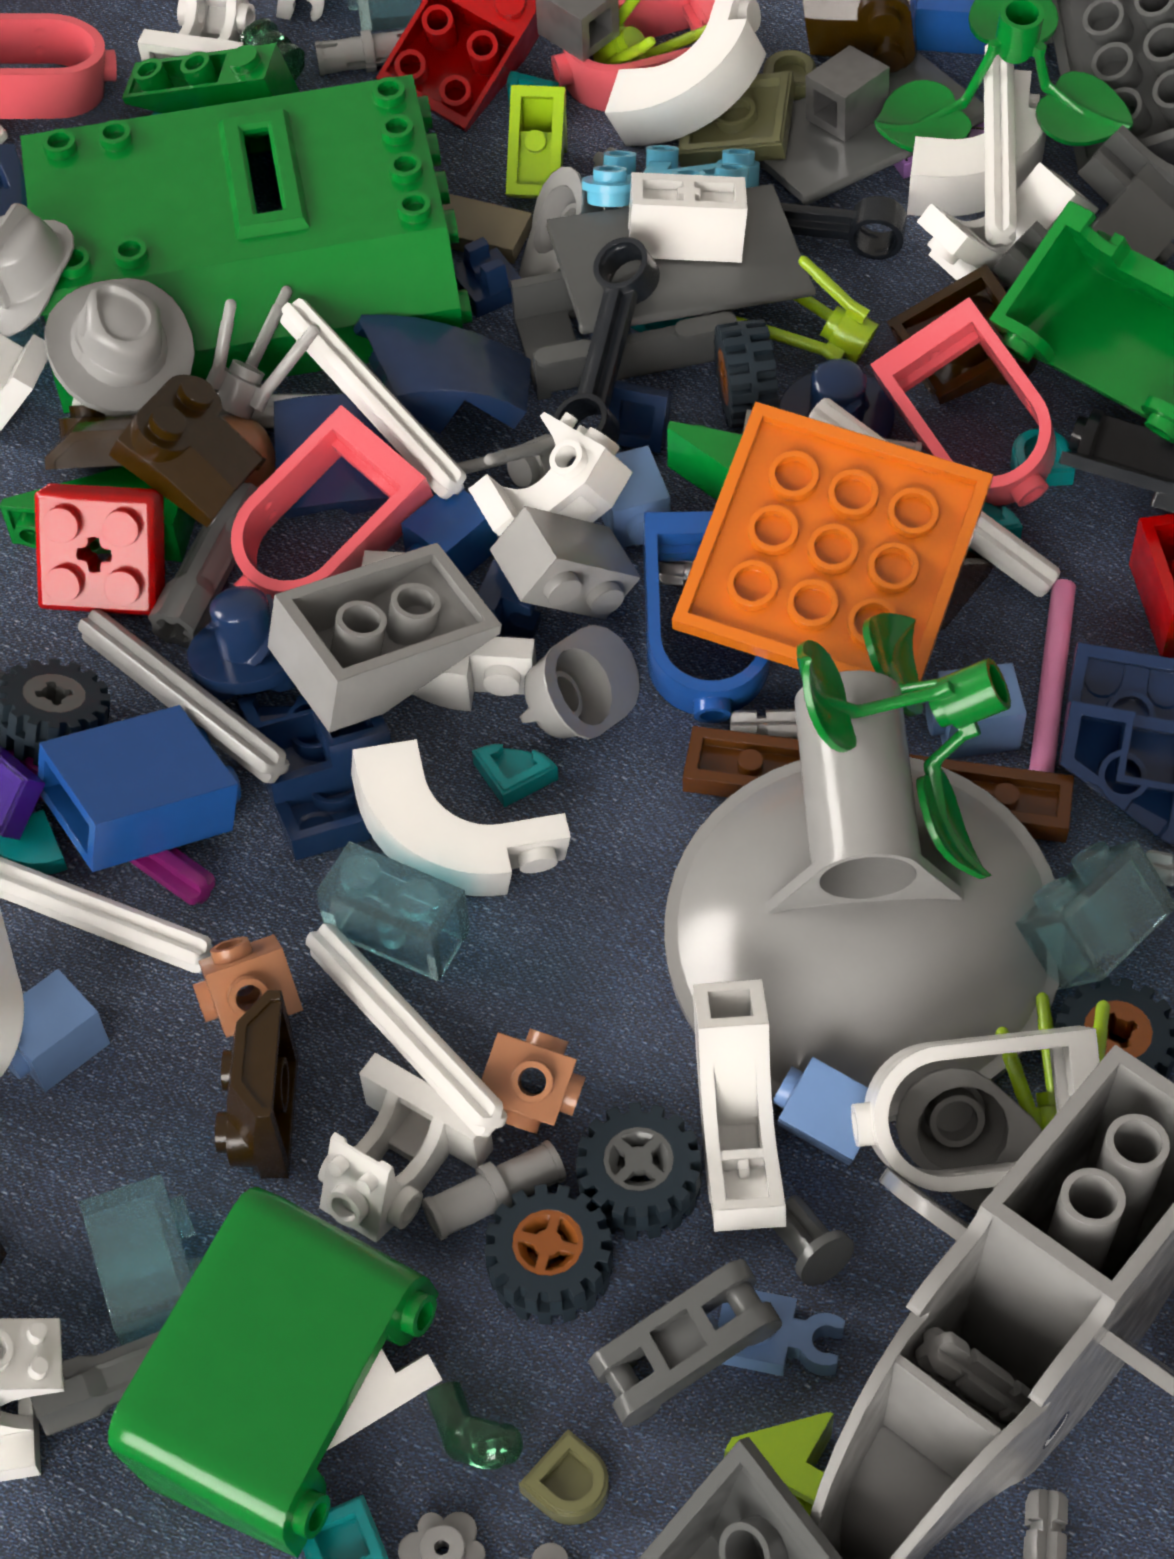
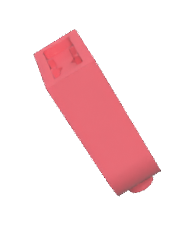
(593, 81)
(52, 91)
(936, 347)
(336, 437)

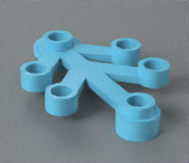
(612, 181)

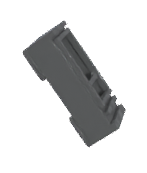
(557, 359)

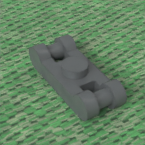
(684, 1341)

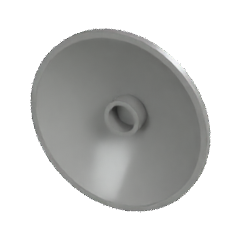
(853, 911)

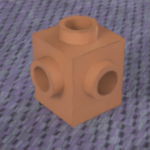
(240, 964)
(541, 1051)

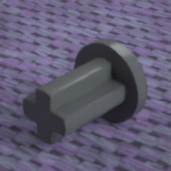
(818, 1250)

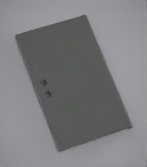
(825, 164)
(685, 286)

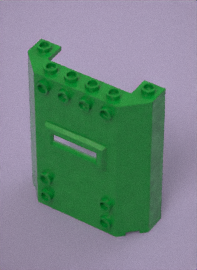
(178, 209)

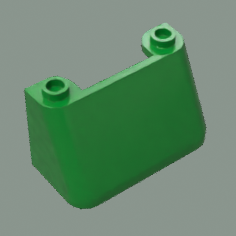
(1096, 317)
(264, 1368)

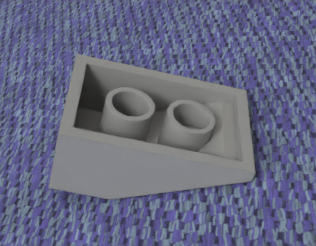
(377, 633)

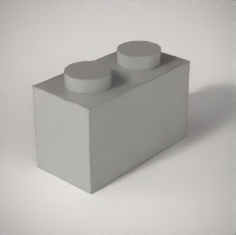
(564, 563)

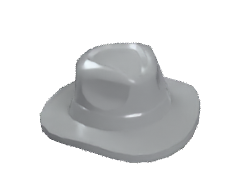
(117, 344)

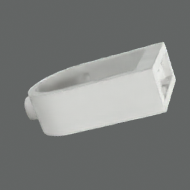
(1072, 1058)

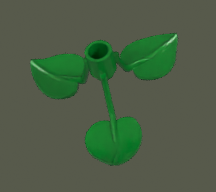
(1074, 111)
(954, 700)

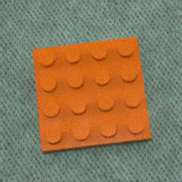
(825, 535)

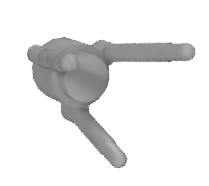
(241, 382)
(524, 462)

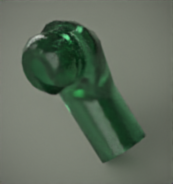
(469, 1437)

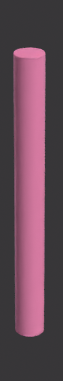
(1053, 676)

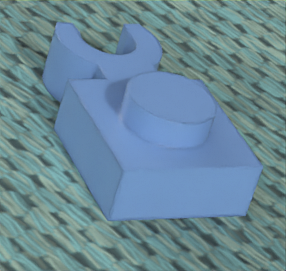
(791, 1340)

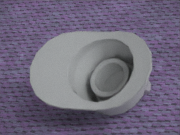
(559, 197)
(30, 265)
(582, 685)
(962, 1121)

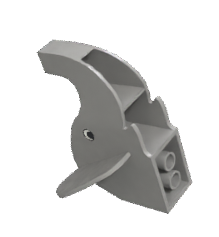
(1043, 1283)

